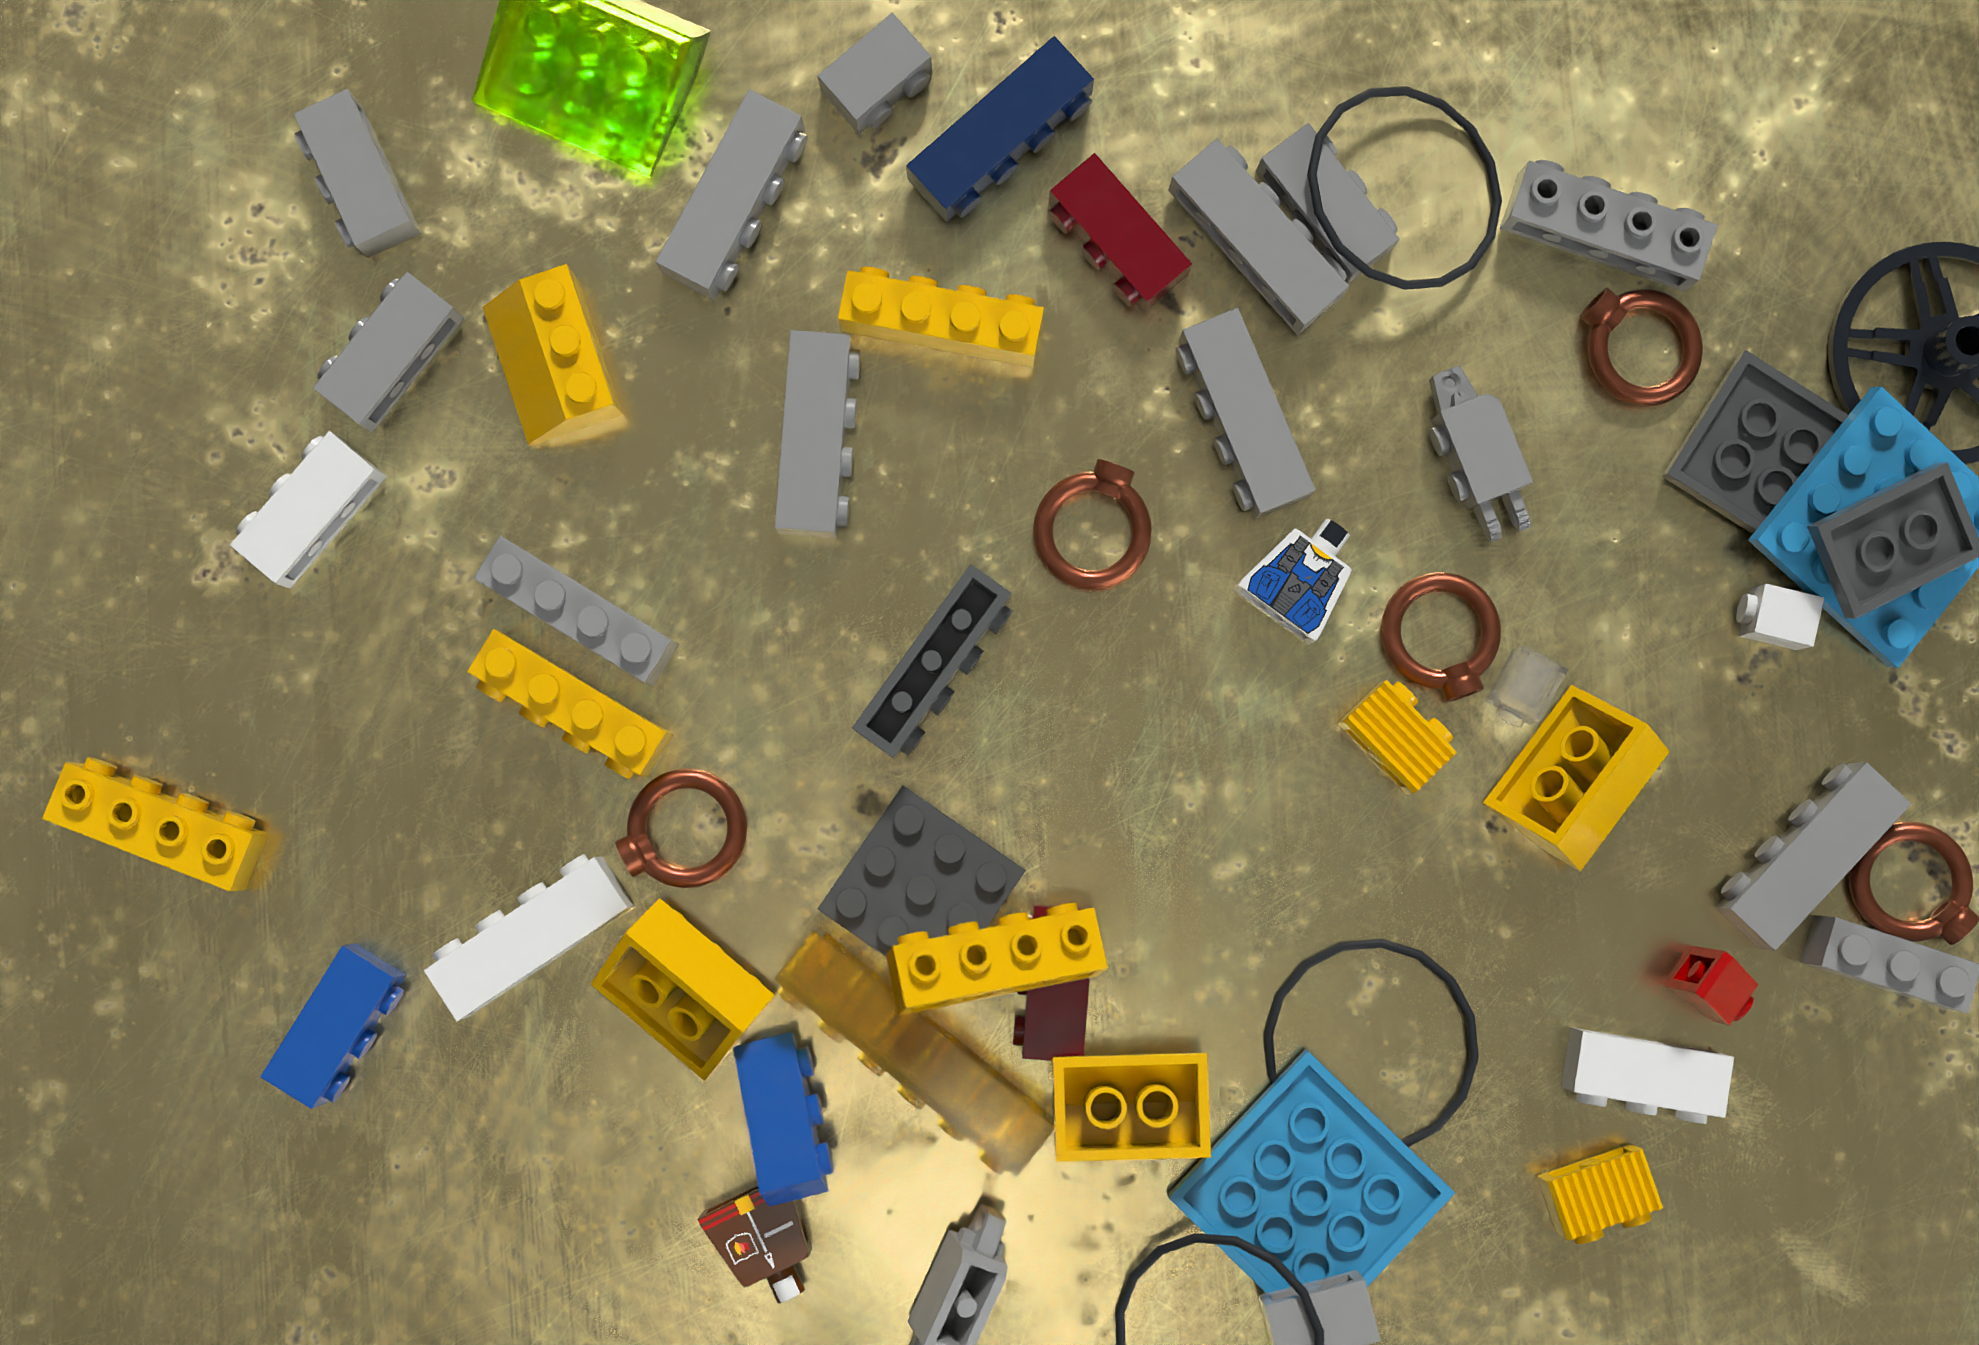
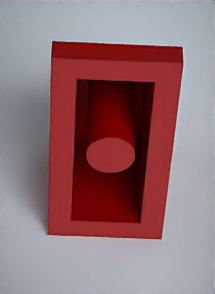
(1714, 985)

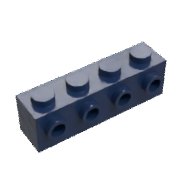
(1001, 130)

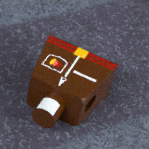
(760, 1240)

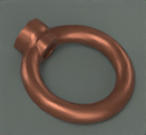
(1608, 311)
(1110, 481)
(1460, 679)
(639, 852)
(1950, 919)

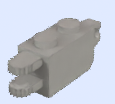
(1479, 451)
(962, 1283)

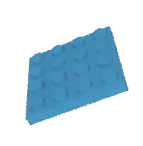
(1864, 455)
(1311, 1183)

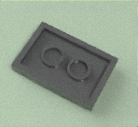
(1895, 540)

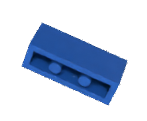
(335, 1026)
(783, 1118)

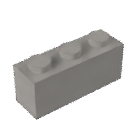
(355, 174)
(1352, 215)
(387, 351)
(1891, 963)

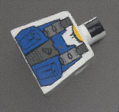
(1300, 580)

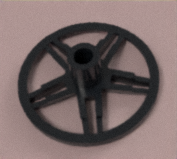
(1941, 349)

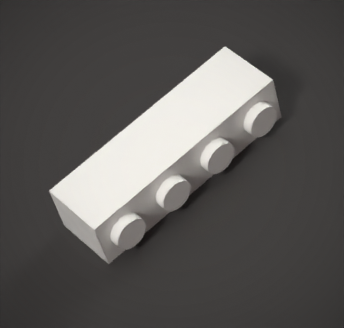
(528, 937)

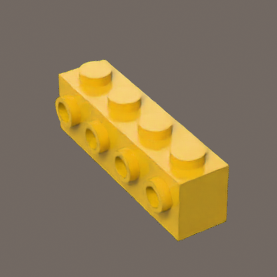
(940, 317)
(570, 703)
(155, 825)
(995, 959)

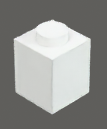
(1779, 616)

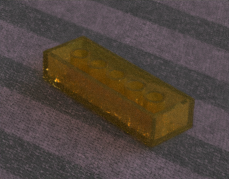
(915, 1051)

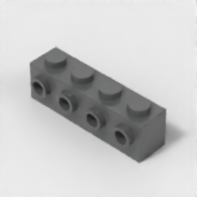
(933, 661)

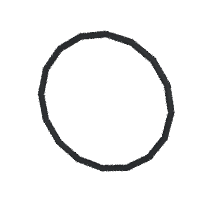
(1329, 230)
(1407, 951)
(1219, 1240)

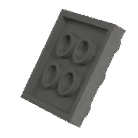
(1752, 441)
(918, 876)

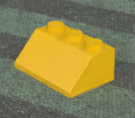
(551, 355)
(1577, 776)
(681, 988)
(1131, 1107)

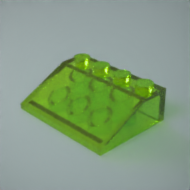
(593, 73)

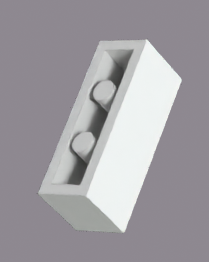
(307, 509)
(1647, 1075)

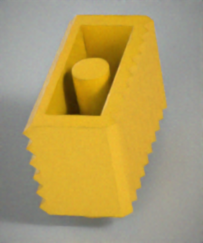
(1399, 736)
(1600, 1193)

